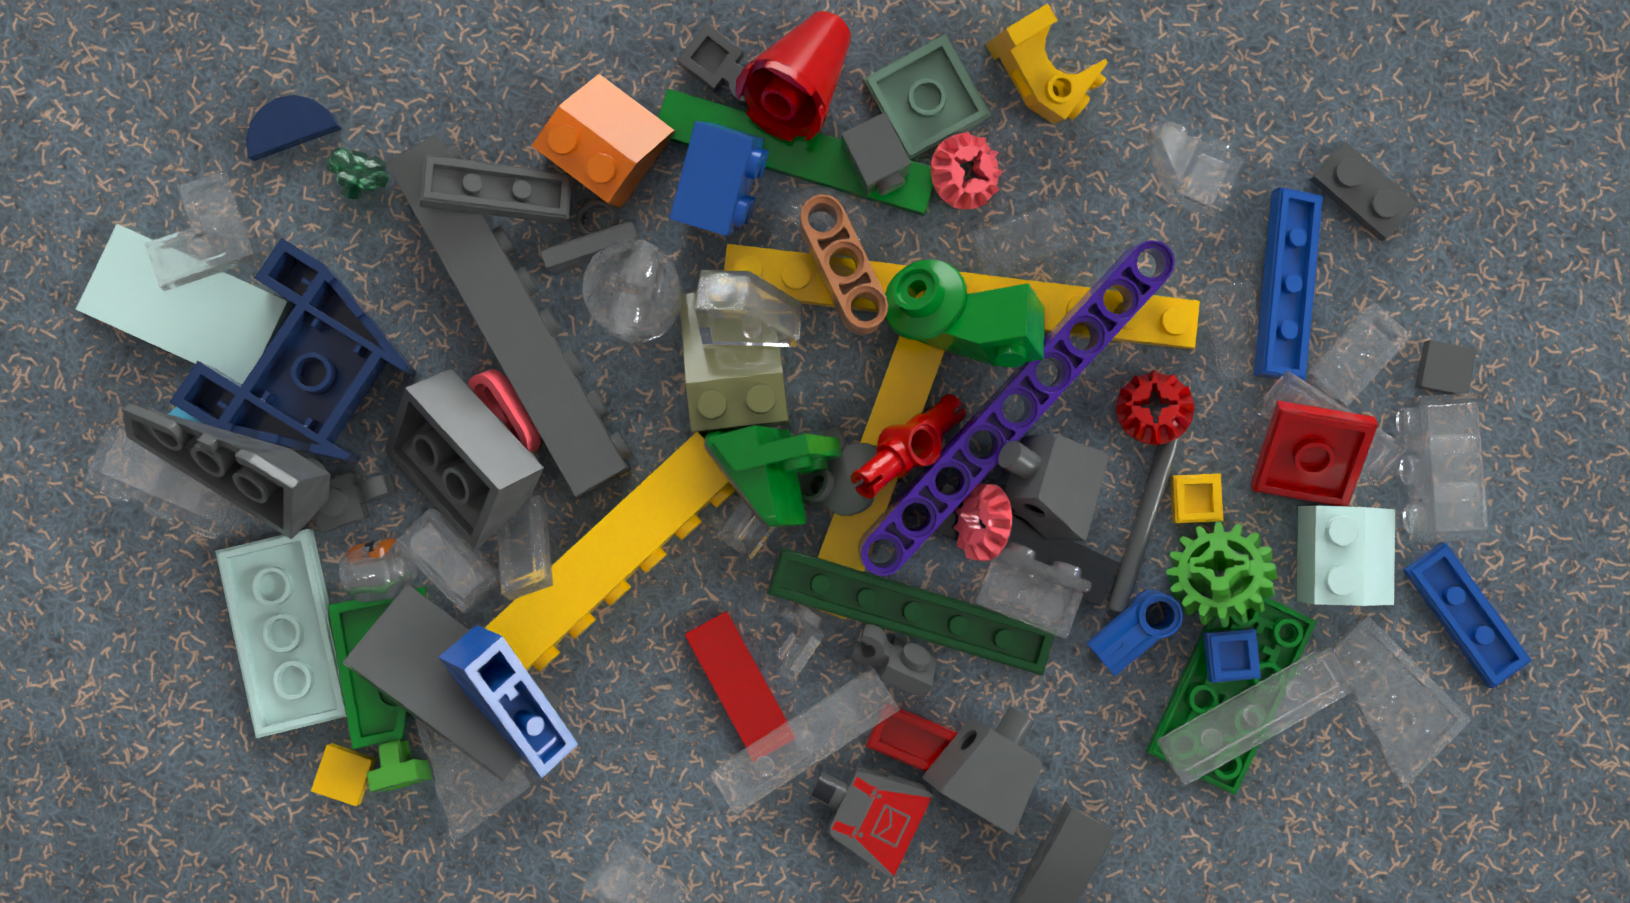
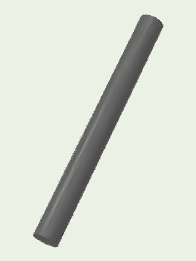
(1143, 526)

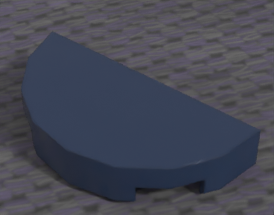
(286, 124)

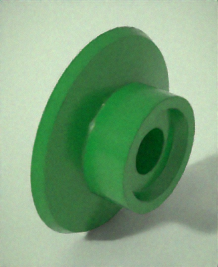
(932, 312)

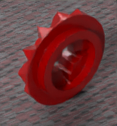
(1172, 420)

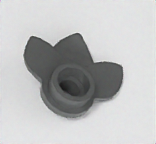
(838, 491)

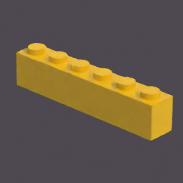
(612, 552)

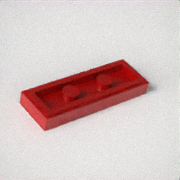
(736, 678)

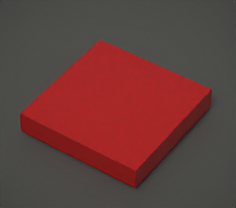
(1313, 453)

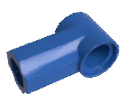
(1130, 633)

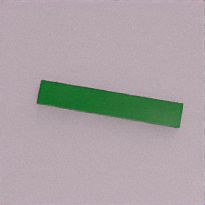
(814, 160)

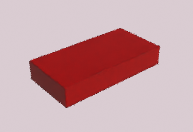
(910, 739)

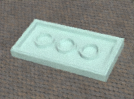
(202, 321)
(282, 632)

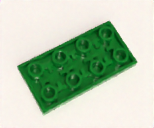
(1280, 642)

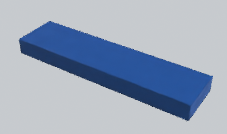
(1288, 284)

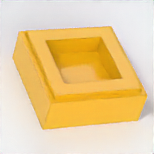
(1196, 498)
(343, 774)

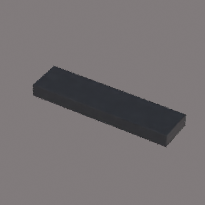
(1094, 566)

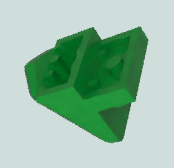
(765, 465)

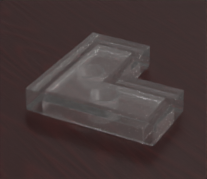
(214, 241)

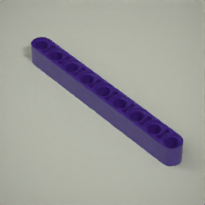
(1037, 398)

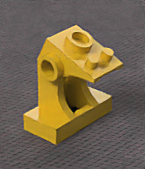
(1040, 84)

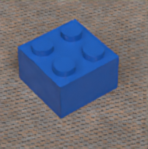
(719, 178)

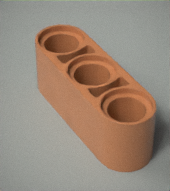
(842, 241)

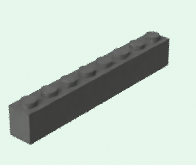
(518, 331)

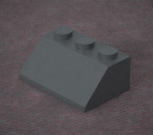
(461, 456)

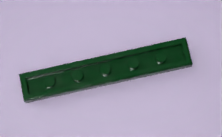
(908, 610)

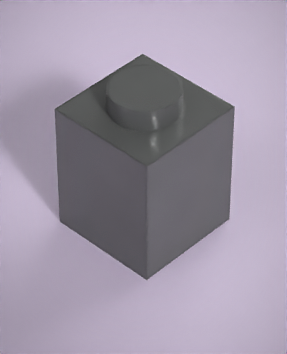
(876, 155)

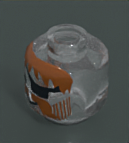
(376, 571)

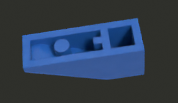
(509, 698)

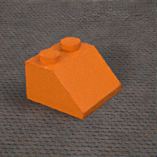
(604, 140)

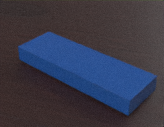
(1467, 615)

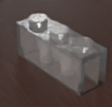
(1443, 468)
(136, 473)

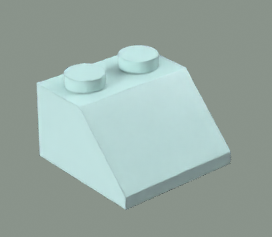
(1345, 555)

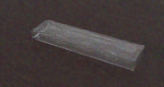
(1255, 715)
(804, 740)

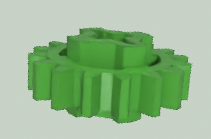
(1200, 567)

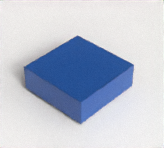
(1231, 655)

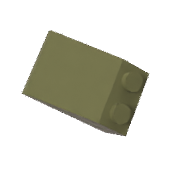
(730, 383)

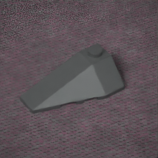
(248, 472)

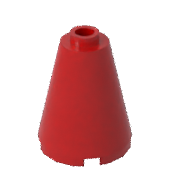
(796, 78)

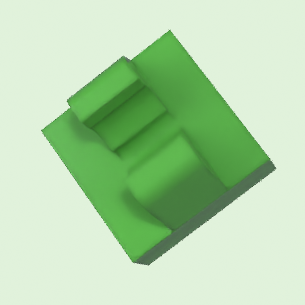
(397, 768)

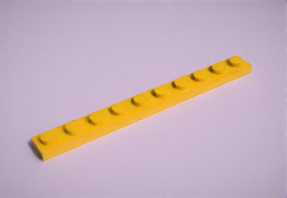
(1158, 323)

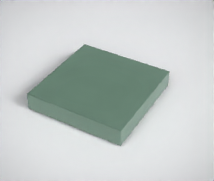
(927, 97)

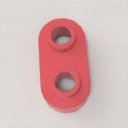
(500, 397)

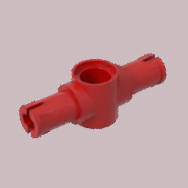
(908, 446)

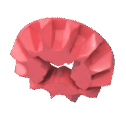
(948, 175)
(994, 509)

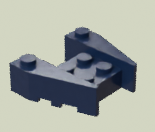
(309, 372)

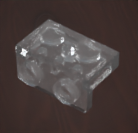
(1032, 591)

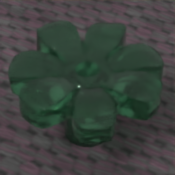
(356, 171)

